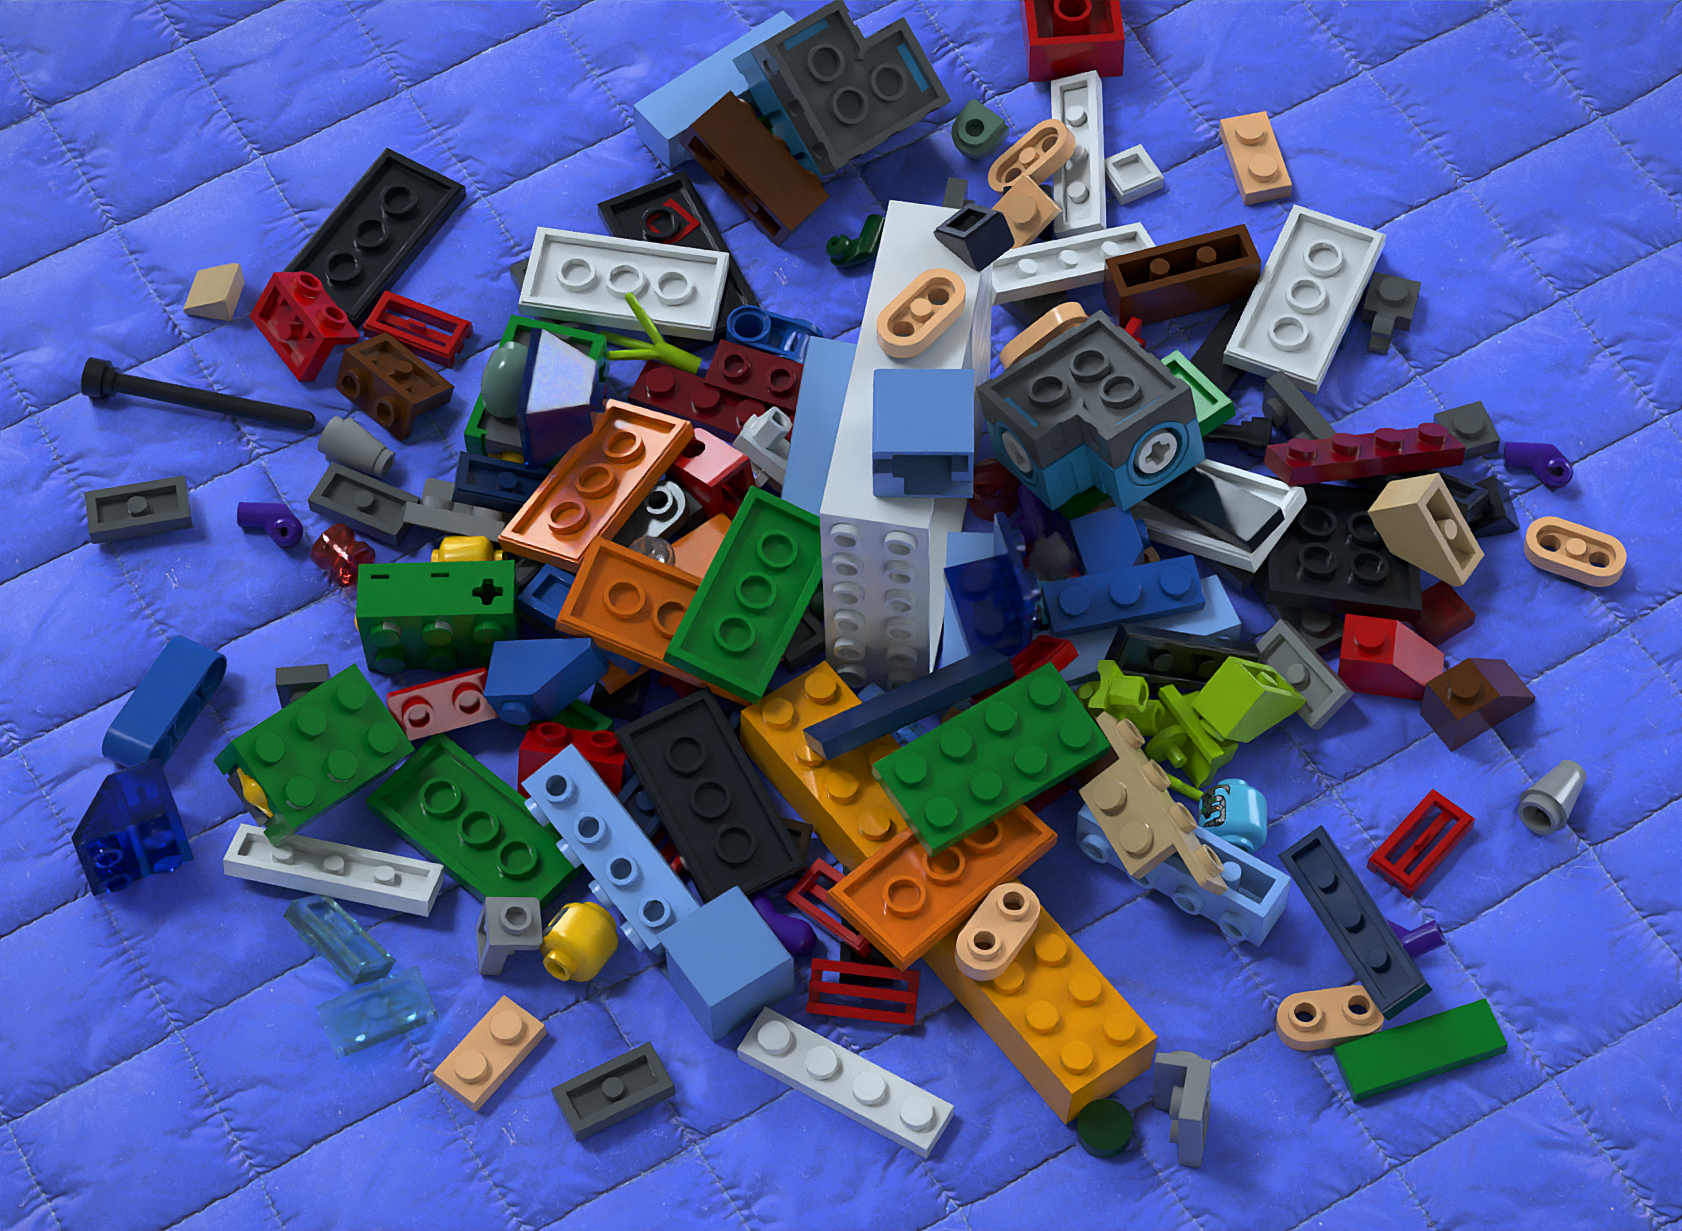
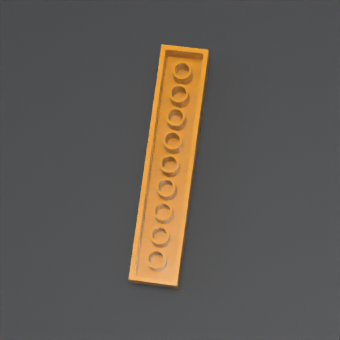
(1051, 1003)

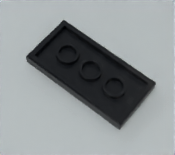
(623, 218)
(378, 232)
(709, 798)

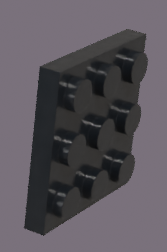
(1339, 561)

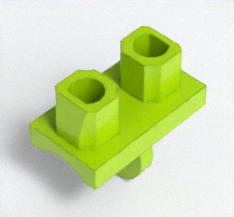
(1122, 698)
(1186, 741)

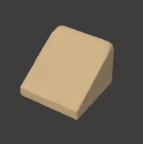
(215, 292)

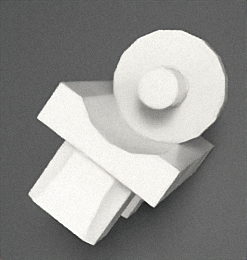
(766, 447)

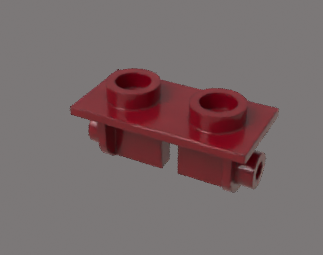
(755, 375)

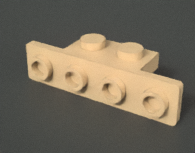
(1140, 813)

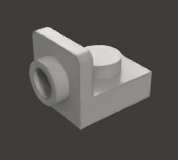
(504, 927)

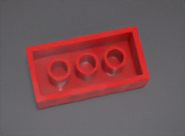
(1072, 38)

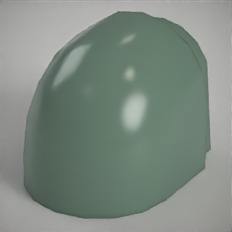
(978, 131)
(503, 379)

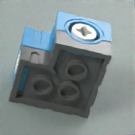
(838, 91)
(1092, 415)

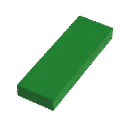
(1419, 1050)

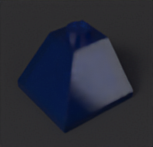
(556, 398)

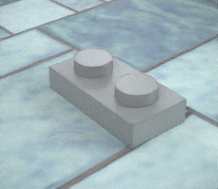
(1305, 671)

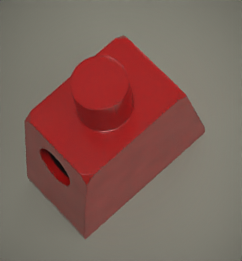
(713, 474)

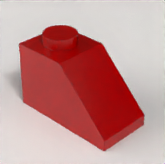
(1386, 658)

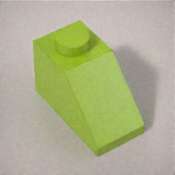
(1245, 700)

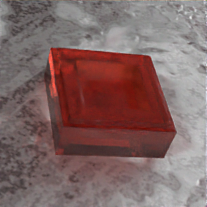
(1443, 614)

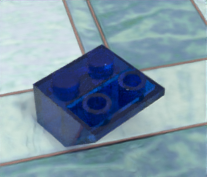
(131, 830)

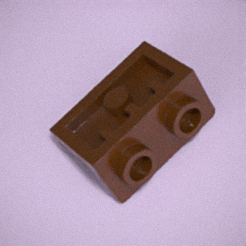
(391, 383)

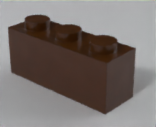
(754, 167)
(1181, 276)

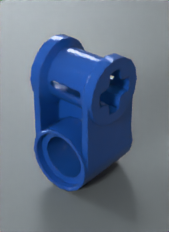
(771, 332)

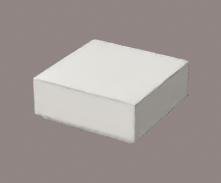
(1132, 174)

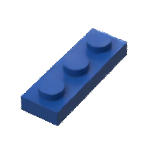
(1122, 596)

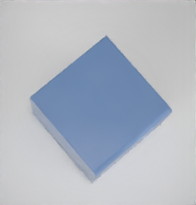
(923, 433)
(726, 963)

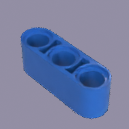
(165, 703)

